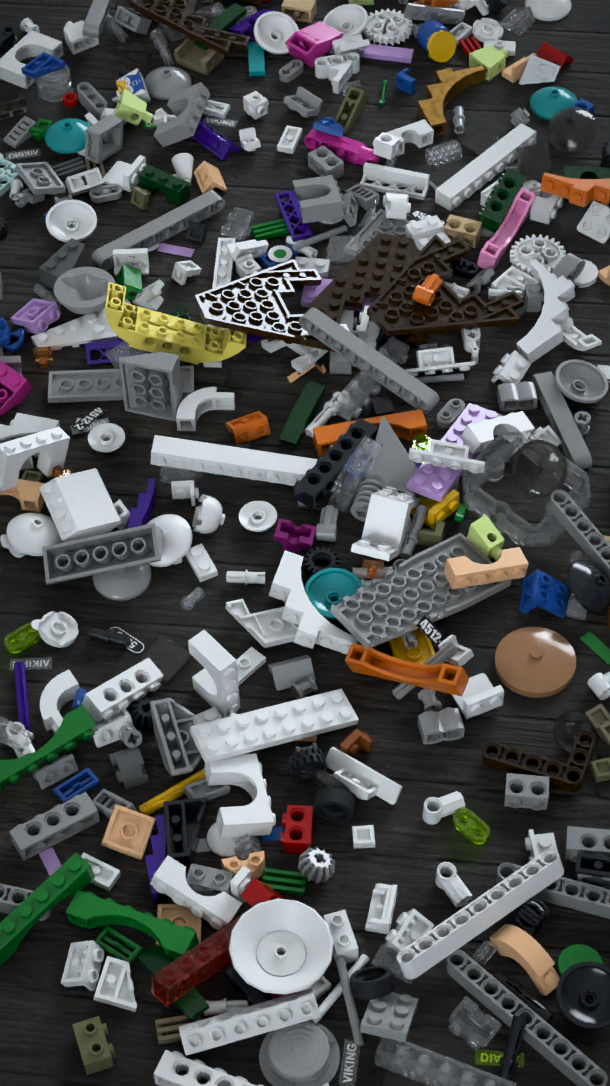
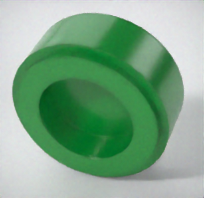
(461, 512)

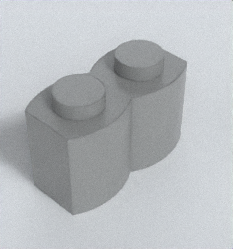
(517, 396)
(440, 725)

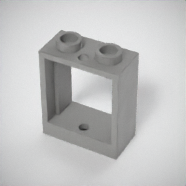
(98, 151)

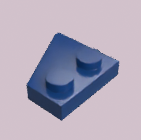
(42, 65)
(329, 126)

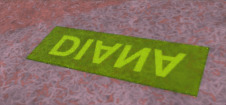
(492, 1058)

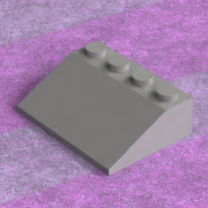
(152, 384)

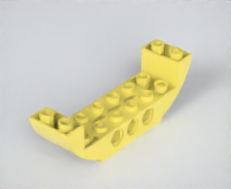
(169, 334)

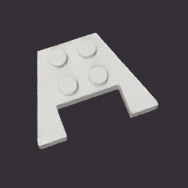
(308, 354)
(264, 626)

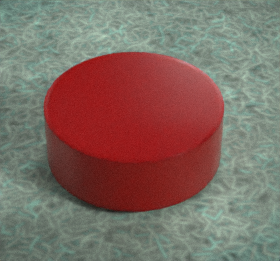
(70, 99)

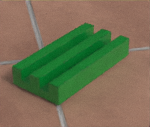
(269, 230)
(285, 878)
(112, 952)

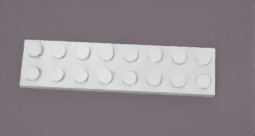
(273, 725)

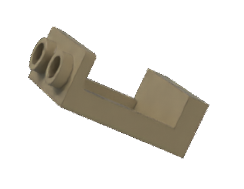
(196, 58)

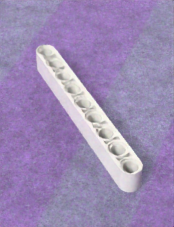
(480, 914)

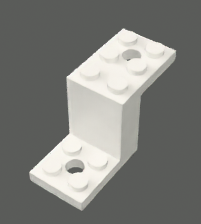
(386, 524)

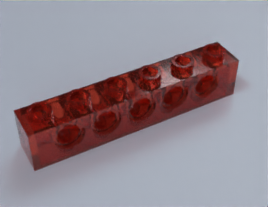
(193, 966)

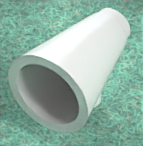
(183, 166)

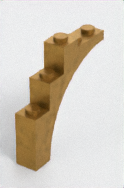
(446, 86)

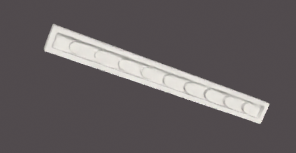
(222, 276)

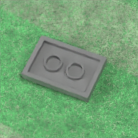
(40, 178)
(390, 1016)

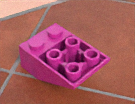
(312, 42)
(12, 388)

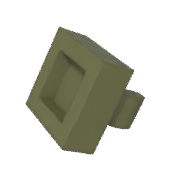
(140, 197)

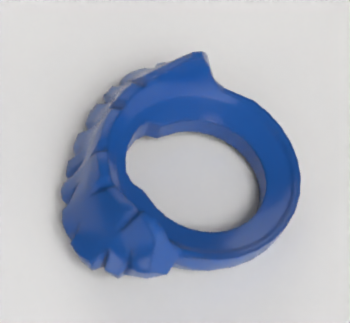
(17, 345)

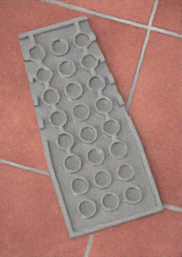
(415, 589)

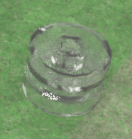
(54, 85)

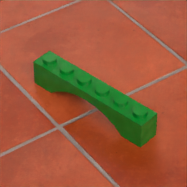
(74, 728)
(61, 884)
(91, 912)

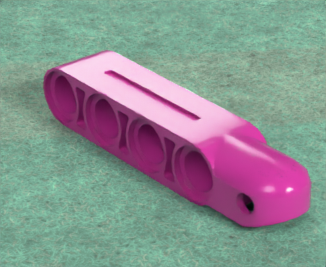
(343, 148)

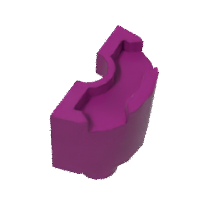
(294, 537)

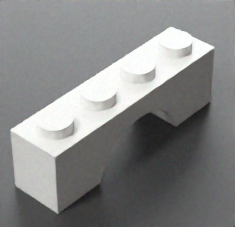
(481, 434)
(216, 909)

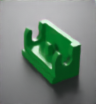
(131, 279)

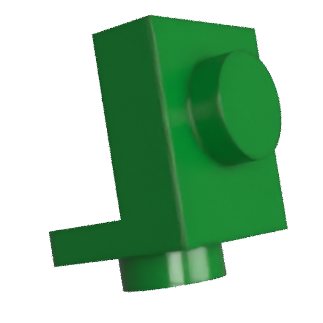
(38, 132)

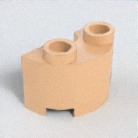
(255, 863)

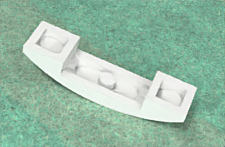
(576, 338)

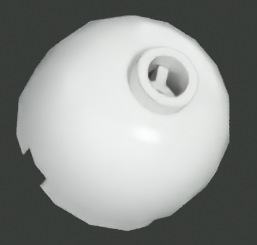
(208, 515)

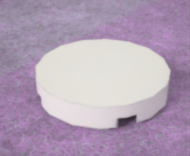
(487, 30)
(587, 276)
(58, 629)

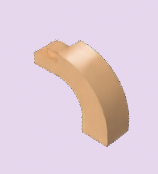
(525, 950)

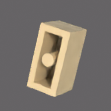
(300, 9)

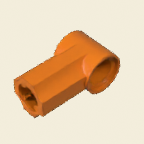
(426, 292)

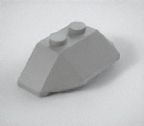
(173, 737)

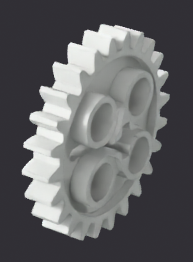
(396, 30)
(537, 248)

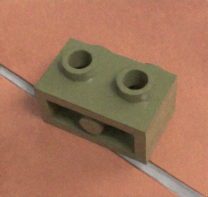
(93, 1045)

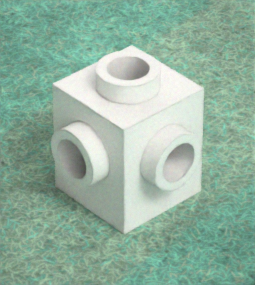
(255, 105)

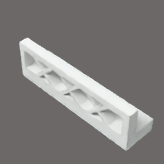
(396, 178)

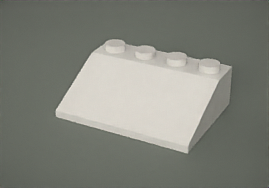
(80, 505)

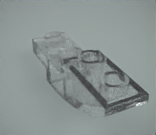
(353, 473)

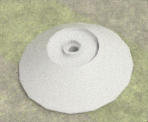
(286, 928)

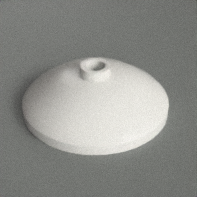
(549, 9)
(347, 19)
(274, 25)
(71, 220)
(32, 532)
(176, 538)

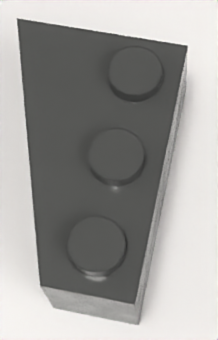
(66, 258)

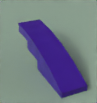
(146, 501)
(159, 849)

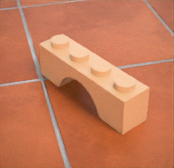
(28, 494)
(465, 573)

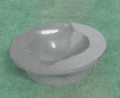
(83, 289)
(299, 1055)

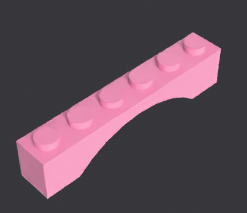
(498, 244)

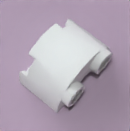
(396, 205)

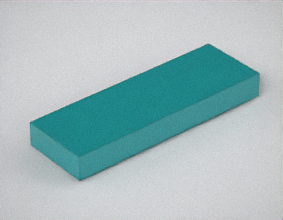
(256, 59)

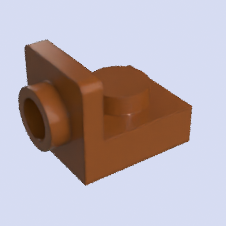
(354, 741)

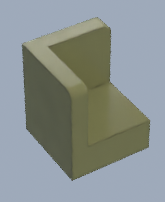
(431, 537)

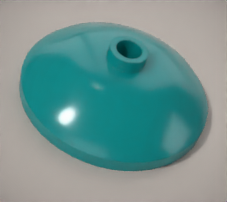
(551, 100)
(67, 135)
(328, 586)

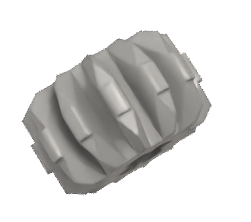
(316, 865)

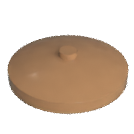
(535, 662)

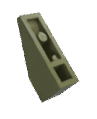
(351, 108)

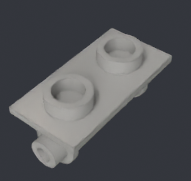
(56, 771)

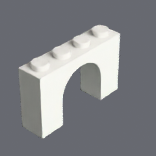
(29, 46)
(52, 452)
(219, 678)
(246, 773)

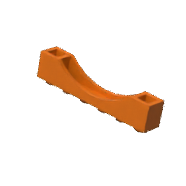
(404, 424)
(436, 677)

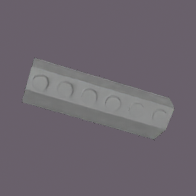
(102, 553)

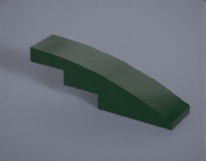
(225, 21)
(302, 413)
(191, 1003)

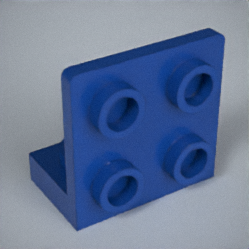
(544, 591)

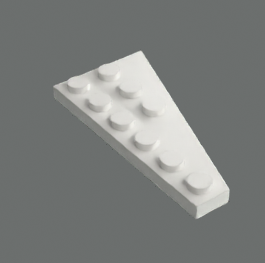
(82, 330)

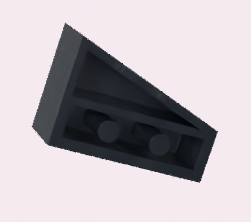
(184, 827)

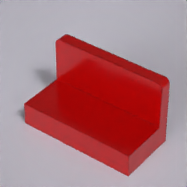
(553, 55)

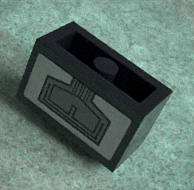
(593, 869)

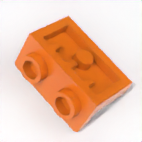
(249, 427)

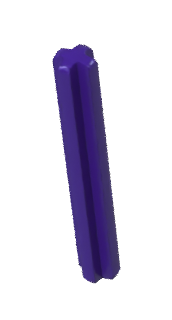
(21, 694)

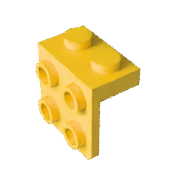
(439, 510)

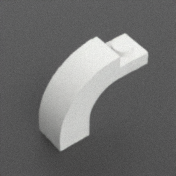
(200, 402)
(54, 697)

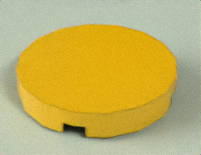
(441, 46)

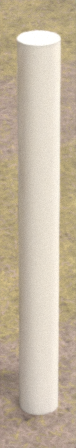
(337, 991)

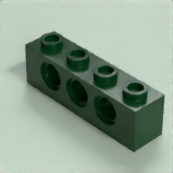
(501, 200)

